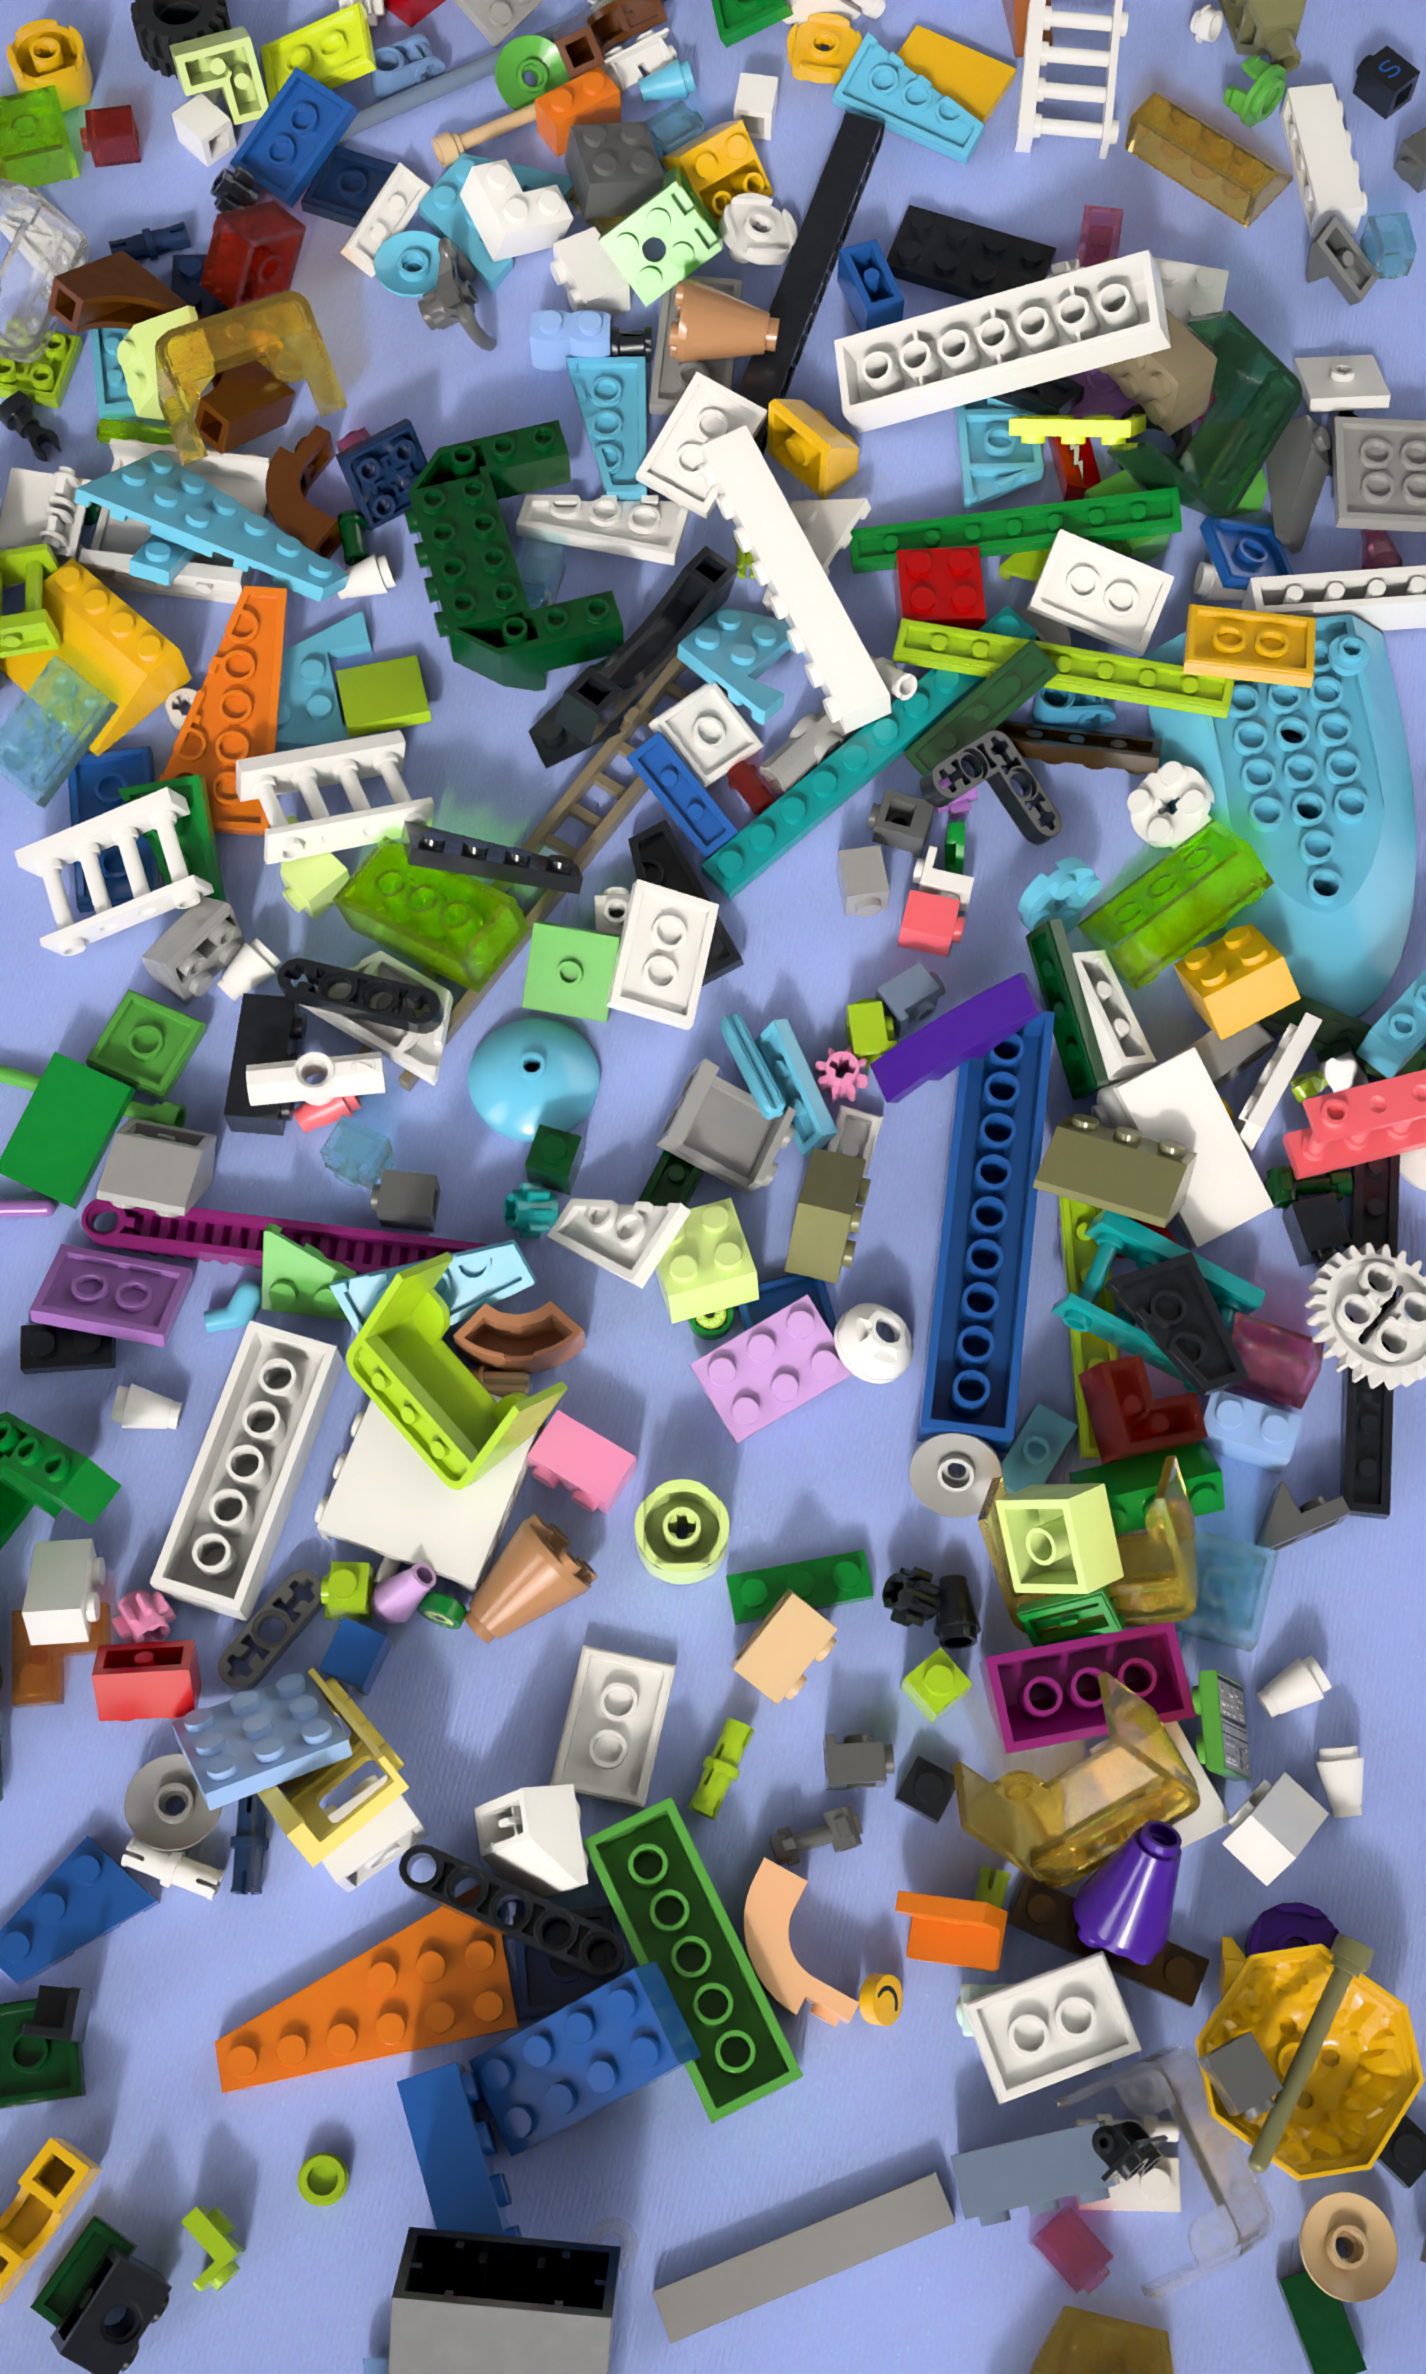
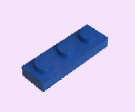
(682, 795)

